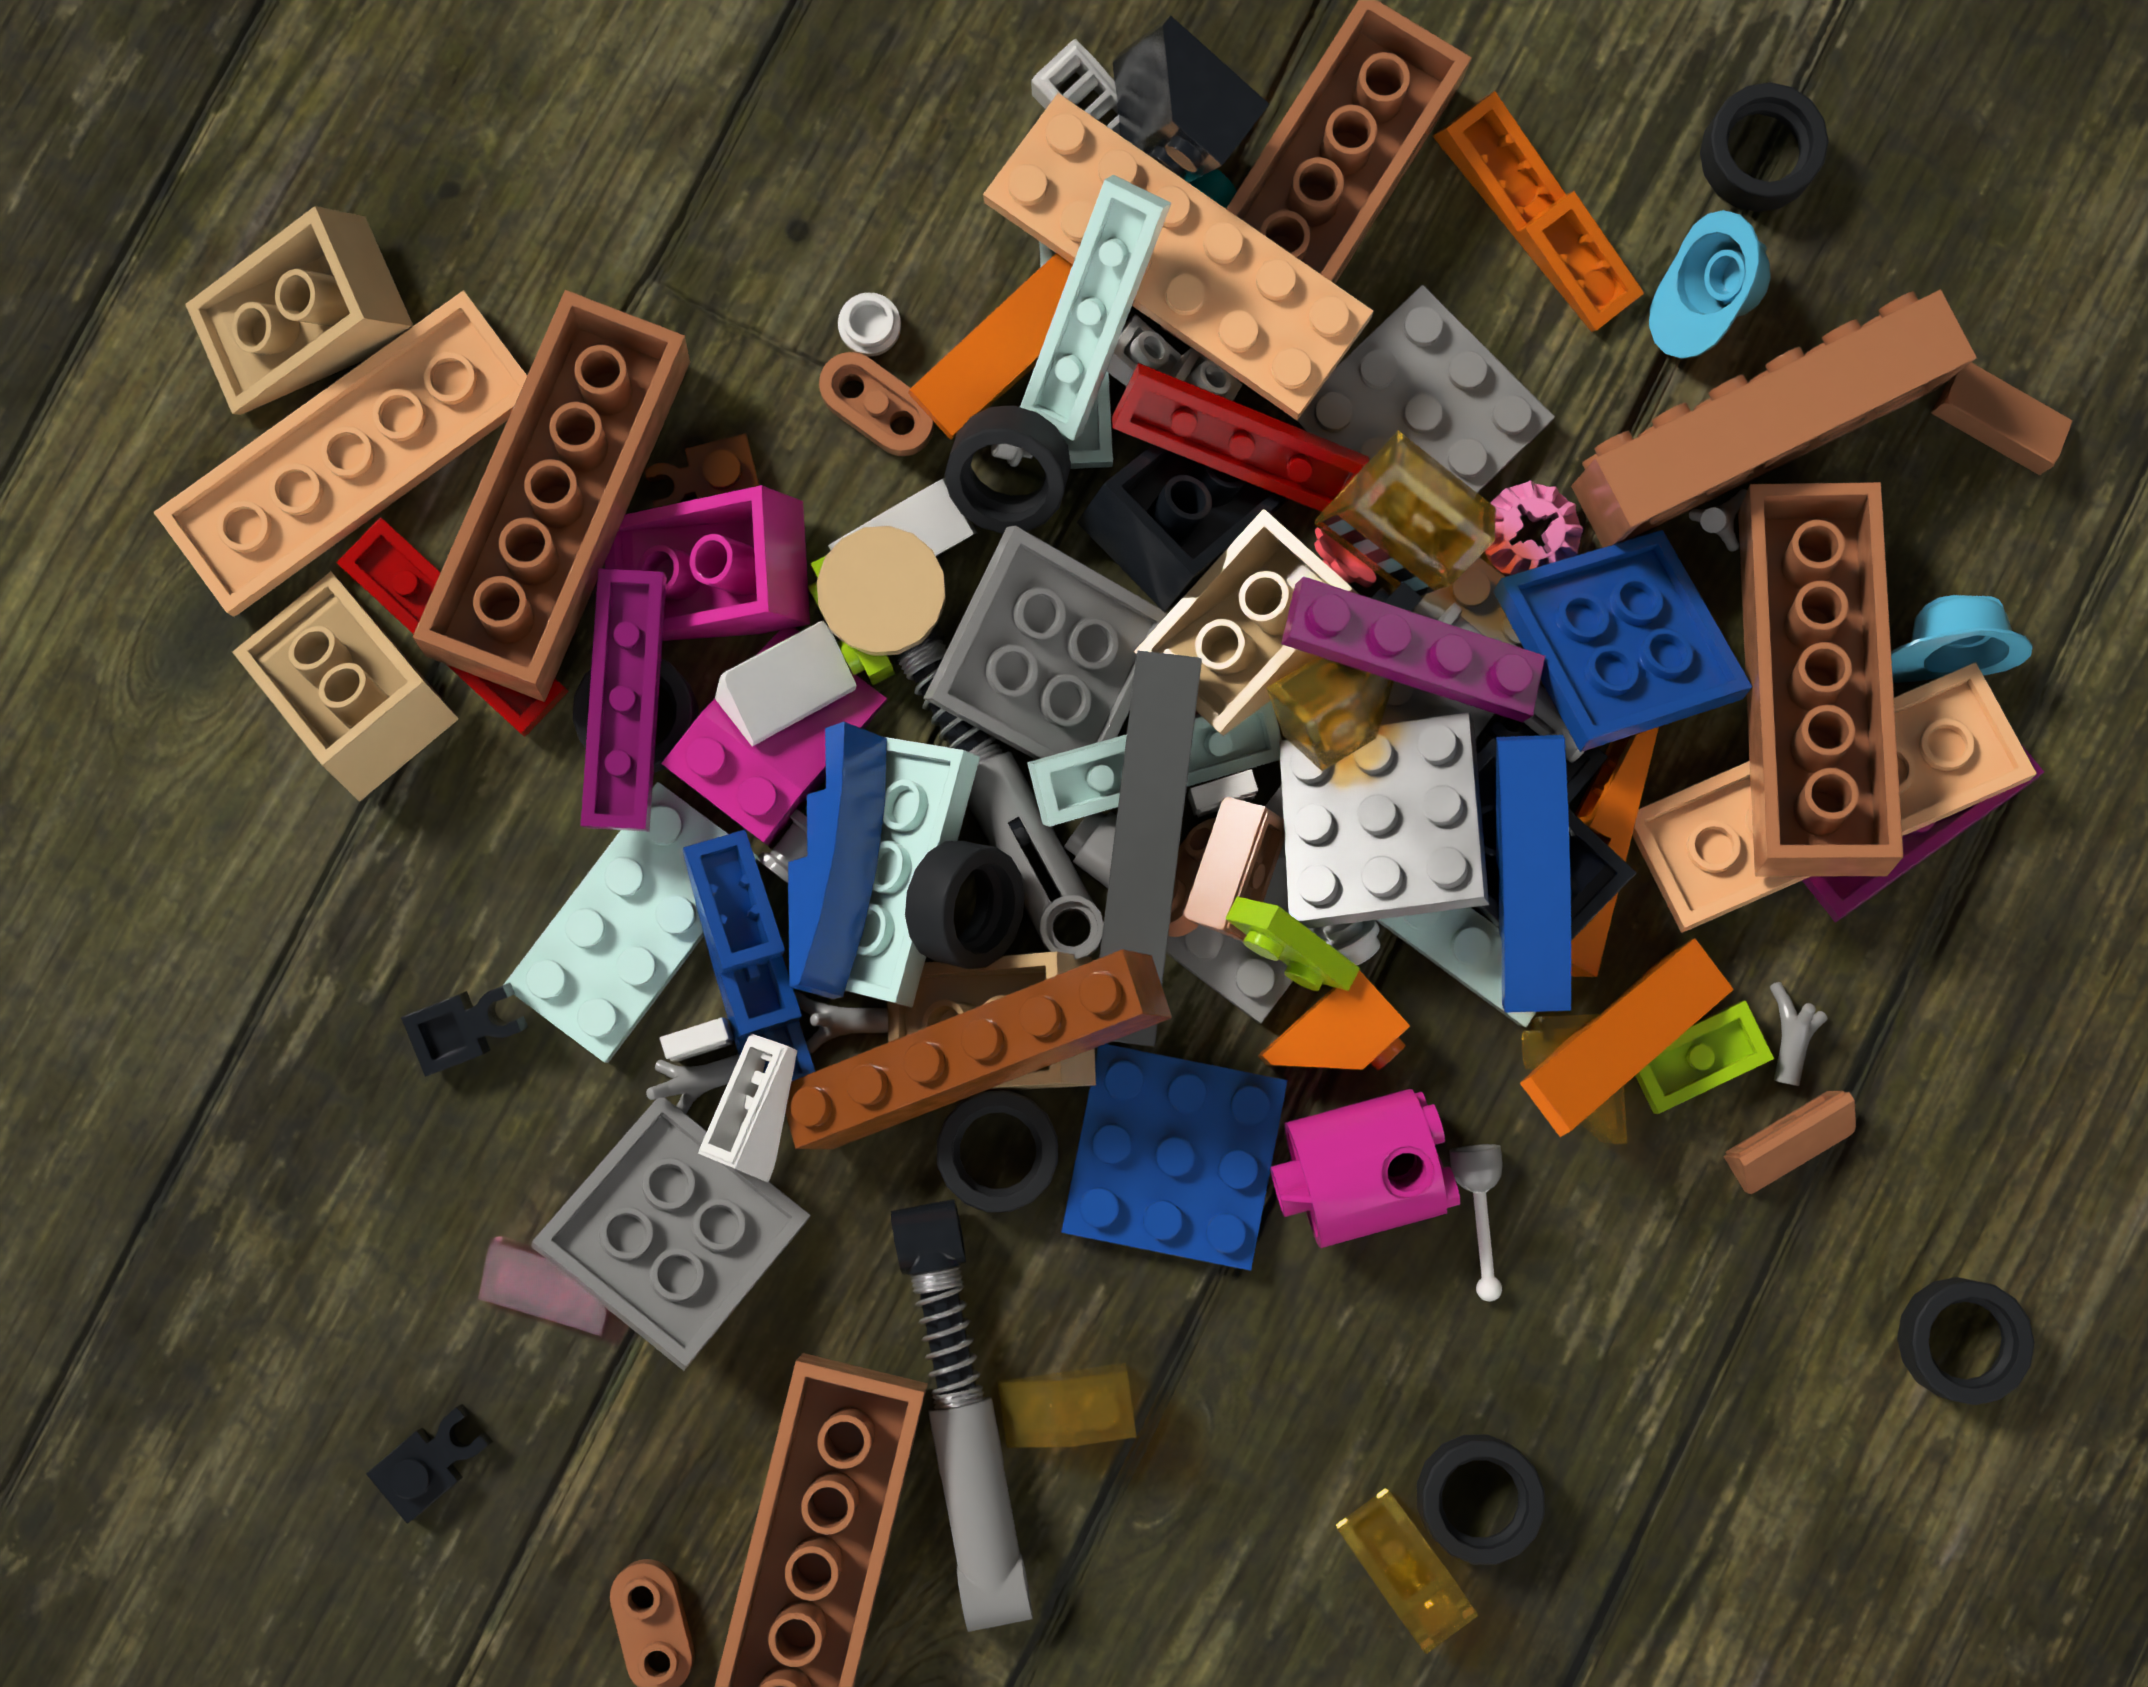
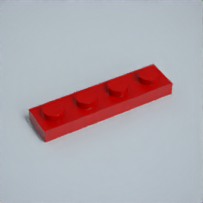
(1235, 439)
(403, 584)

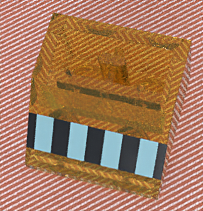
(1410, 518)

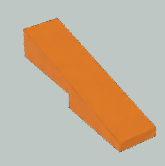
(1538, 212)
(994, 353)
(1611, 813)
(1626, 1036)

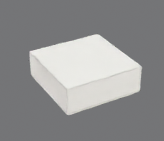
(1208, 797)
(697, 1040)

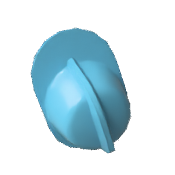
(1711, 282)
(1957, 633)

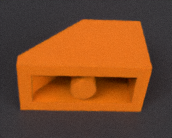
(1341, 1032)

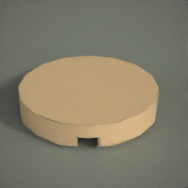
(881, 590)

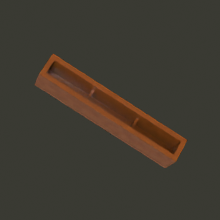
(976, 1050)

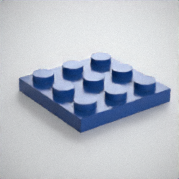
(1622, 640)
(1174, 1156)

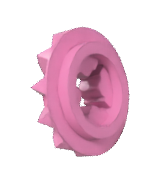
(1538, 503)

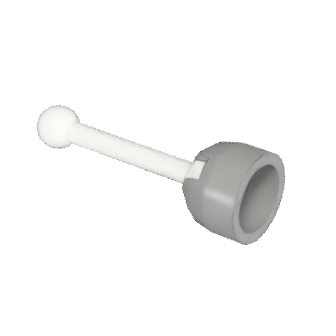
(1478, 1170)

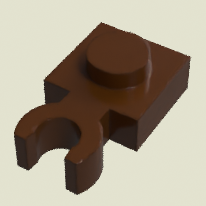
(712, 470)

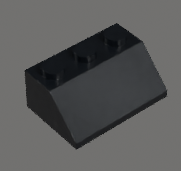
(1182, 101)

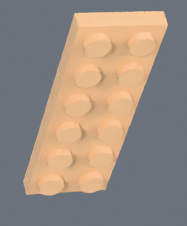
(1209, 272)
(345, 455)
(1949, 757)

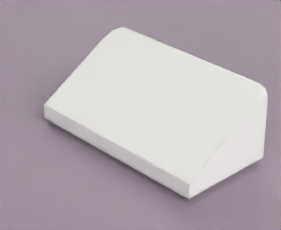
(785, 683)

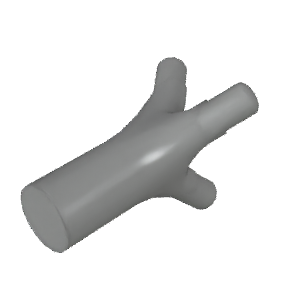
(1721, 519)
(839, 1021)
(1796, 1034)
(692, 1080)

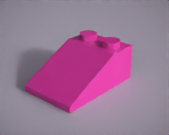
(728, 562)
(771, 779)

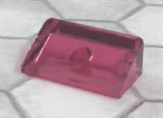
(529, 1283)

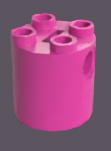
(1344, 1172)

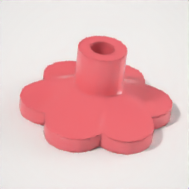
(1342, 561)

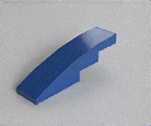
(1533, 873)
(836, 879)
(745, 945)

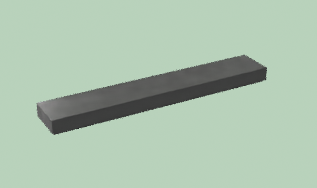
(1151, 811)

